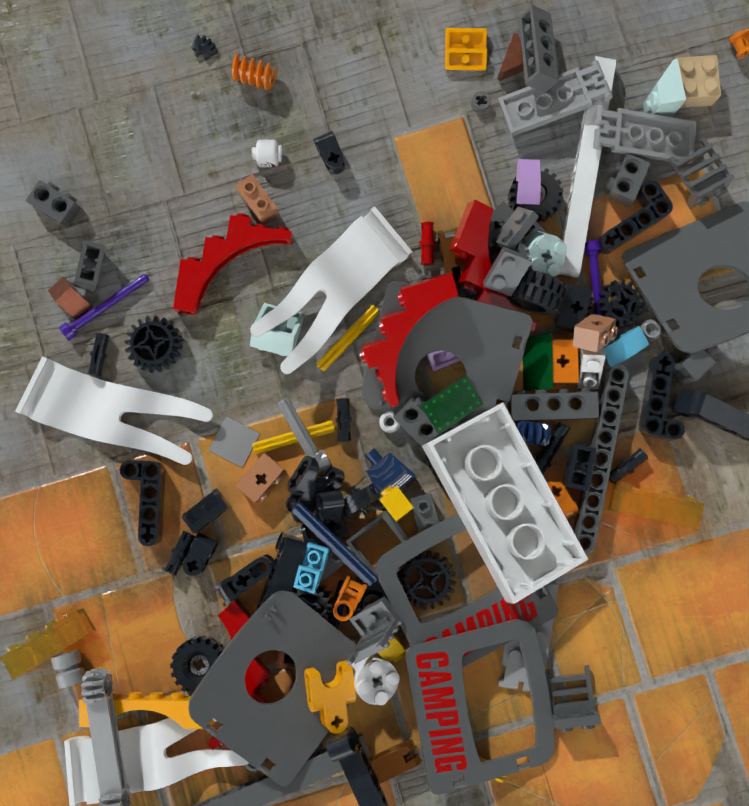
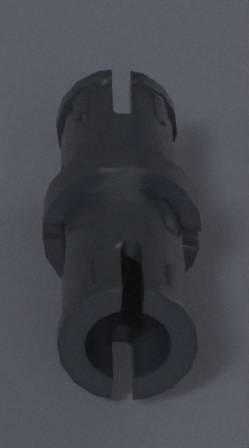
(98, 354)
(343, 419)
(627, 466)
(179, 553)

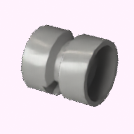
(68, 667)

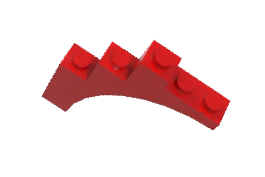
(472, 244)
(217, 253)
(418, 300)
(257, 673)

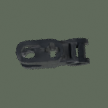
(305, 485)
(234, 585)

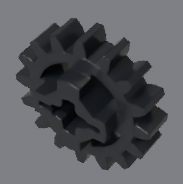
(623, 312)
(316, 600)

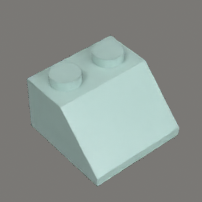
(667, 94)
(280, 339)

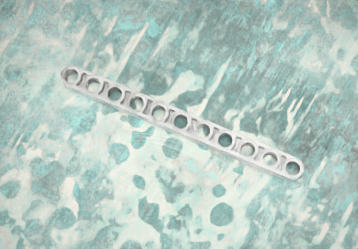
(583, 182)

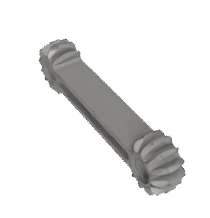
(98, 696)

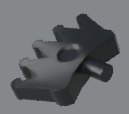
(203, 47)

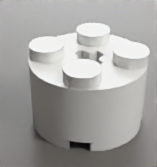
(375, 680)

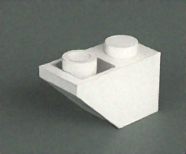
(590, 368)

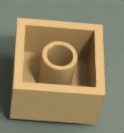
(700, 80)

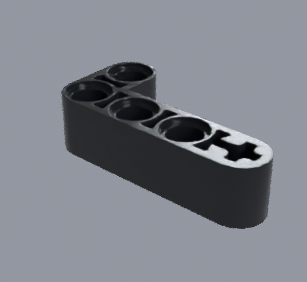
(632, 223)
(661, 397)
(713, 411)
(146, 502)
(289, 556)
(356, 766)

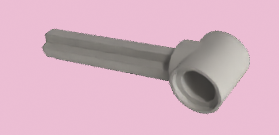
(303, 436)

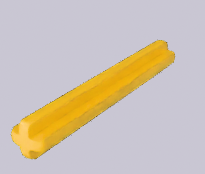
(348, 337)
(290, 438)

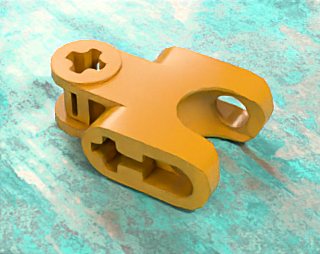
(331, 697)

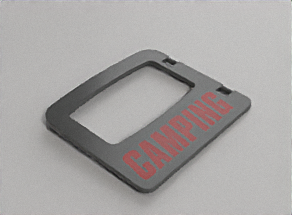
(481, 613)
(442, 708)

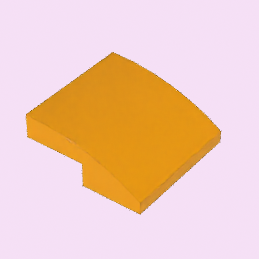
(465, 49)

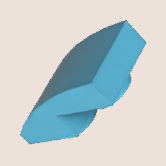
(625, 346)
(312, 568)

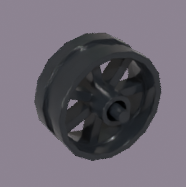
(360, 499)

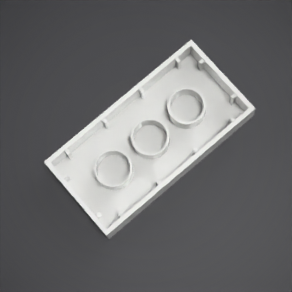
(505, 503)

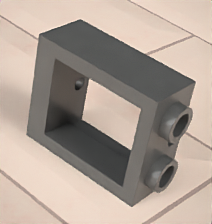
(392, 524)

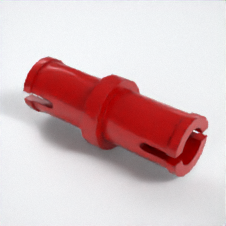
(427, 243)

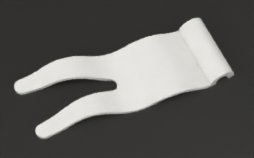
(345, 275)
(95, 408)
(143, 760)

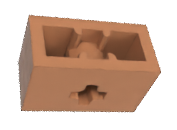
(257, 200)
(594, 332)
(249, 482)

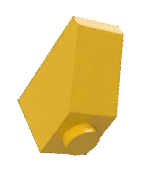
(395, 502)
(394, 651)

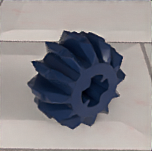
(534, 432)

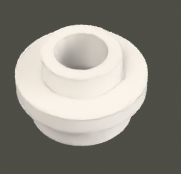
(389, 429)

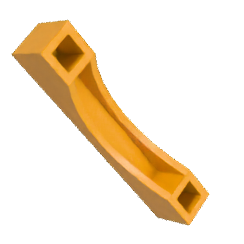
(172, 706)

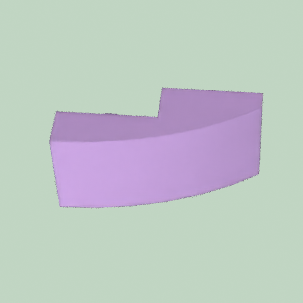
(528, 181)

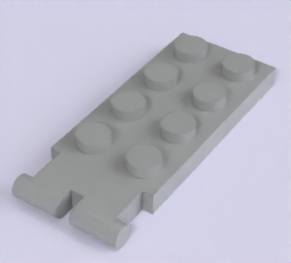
(573, 93)
(644, 134)
(512, 656)

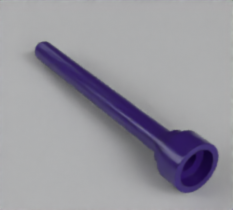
(592, 250)
(70, 329)

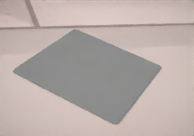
(234, 442)

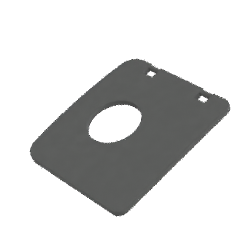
(672, 275)
(470, 330)
(277, 730)

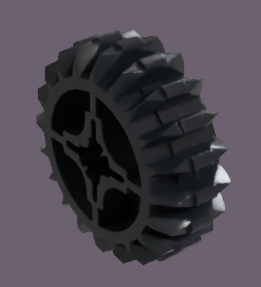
(136, 346)
(436, 596)

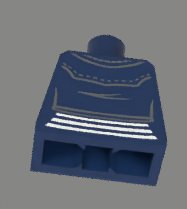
(387, 471)

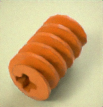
(253, 73)

